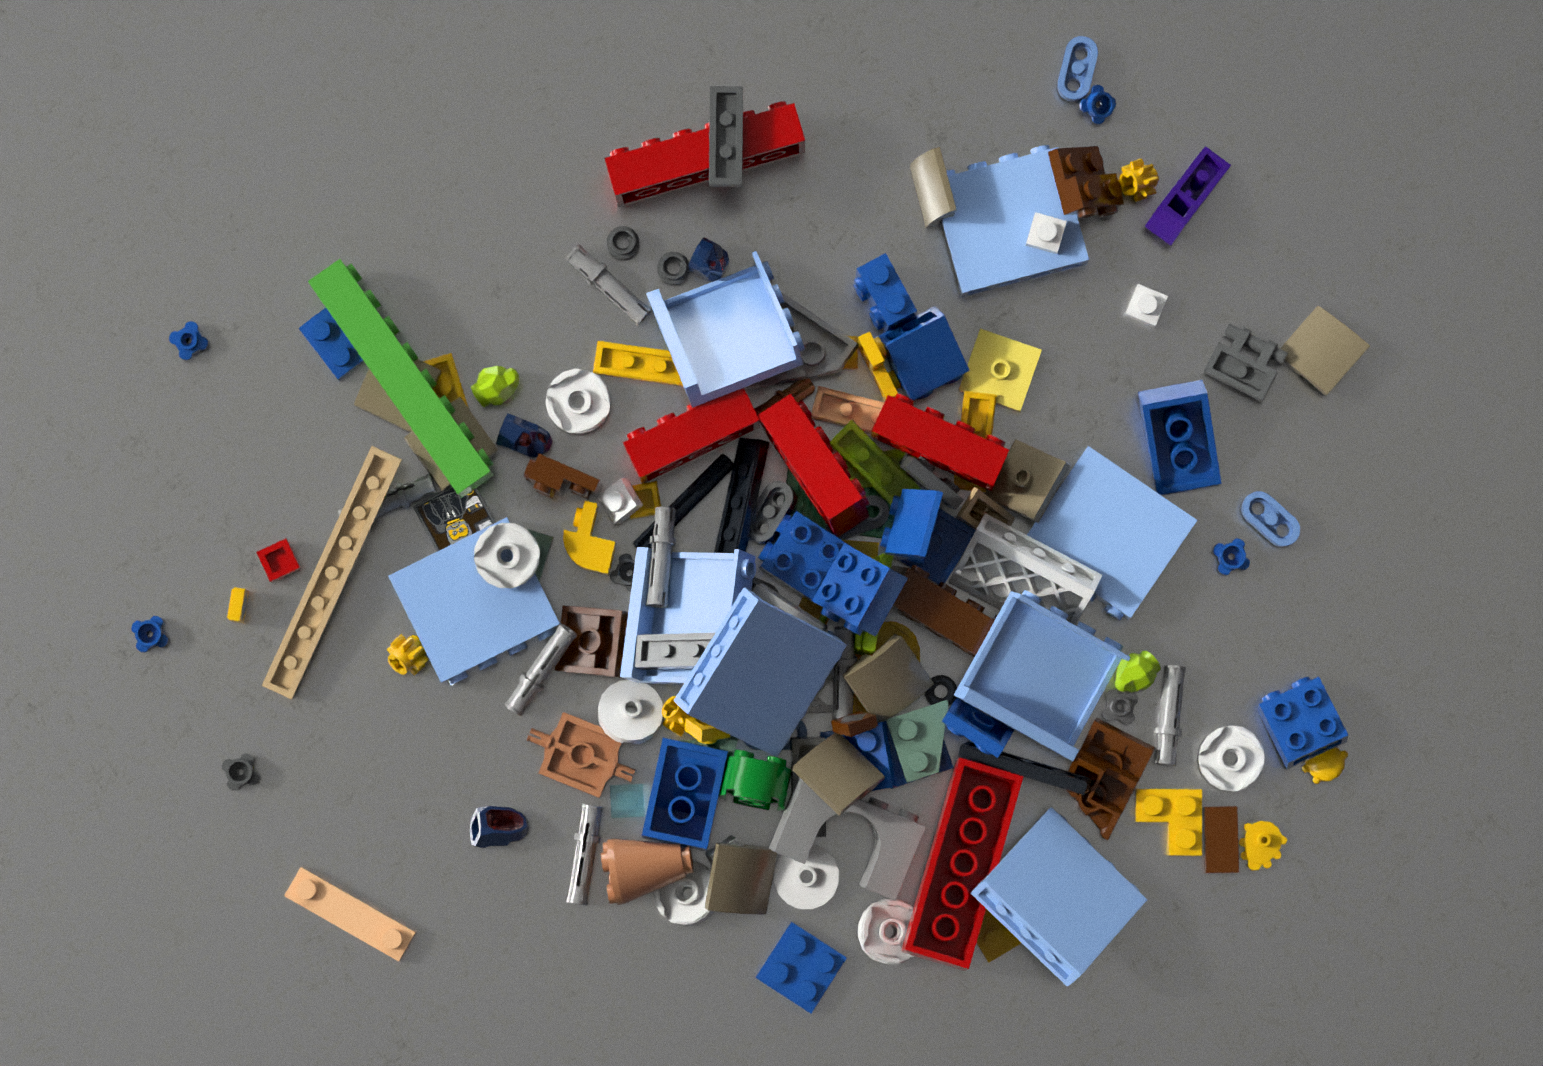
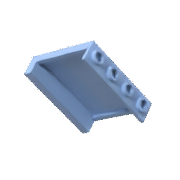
(995, 218)
(728, 333)
(1113, 528)
(698, 600)
(463, 616)
(759, 673)
(1040, 673)
(1059, 897)

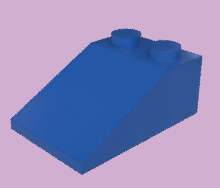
(1180, 437)
(913, 524)
(684, 794)

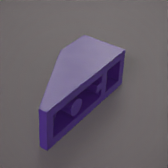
(1187, 195)

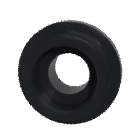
(945, 681)

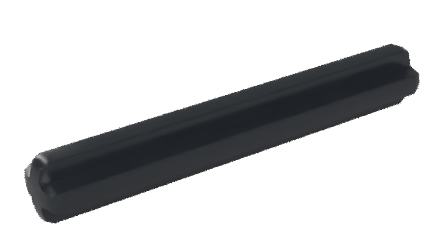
(692, 495)

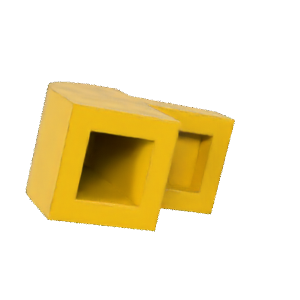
(585, 550)

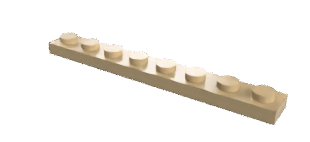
(332, 572)

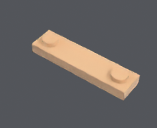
(350, 914)

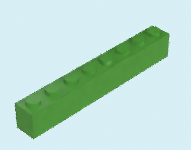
(400, 377)

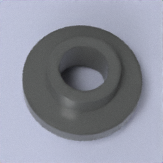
(623, 232)
(666, 260)

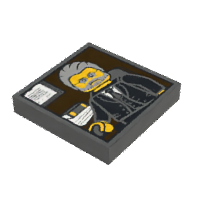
(452, 518)

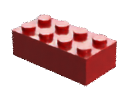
(690, 434)
(940, 442)
(814, 466)

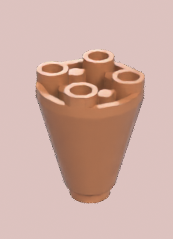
(642, 867)

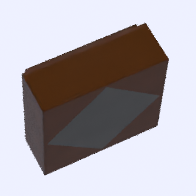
(854, 723)

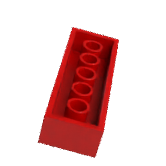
(684, 159)
(961, 855)

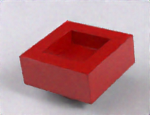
(278, 560)

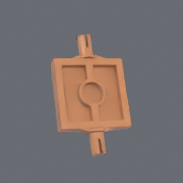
(580, 755)

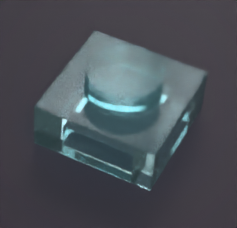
(627, 801)

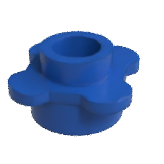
(1106, 107)
(179, 339)
(1237, 549)
(143, 641)

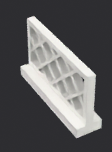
(1034, 560)

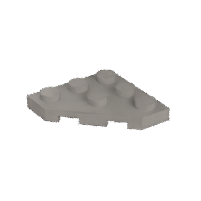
(825, 347)

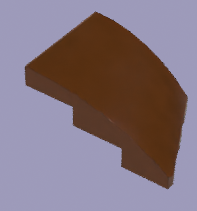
(1115, 766)

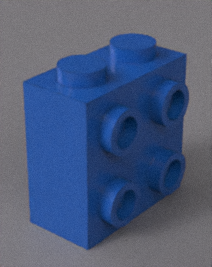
(884, 292)
(924, 353)
(800, 554)
(858, 591)
(1302, 721)

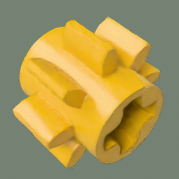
(1138, 180)
(407, 655)
(674, 717)

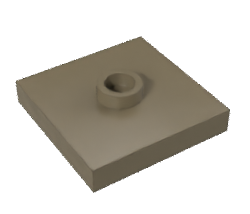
(1028, 480)

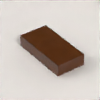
(1221, 839)

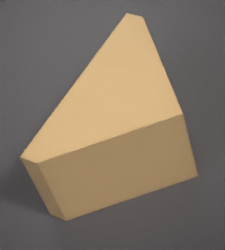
(977, 505)

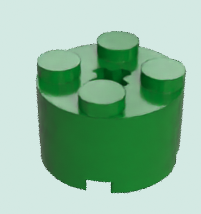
(755, 781)

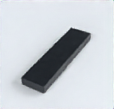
(742, 495)
(1028, 768)

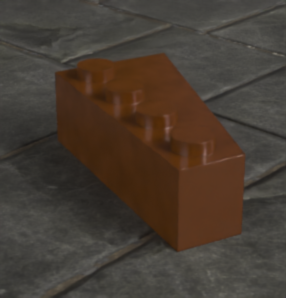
(942, 610)

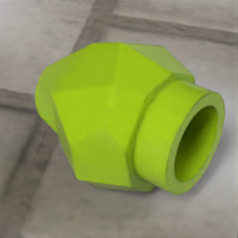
(495, 385)
(1137, 673)

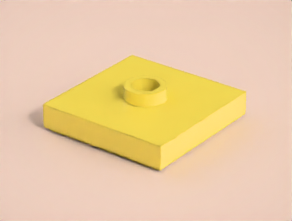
(1001, 368)

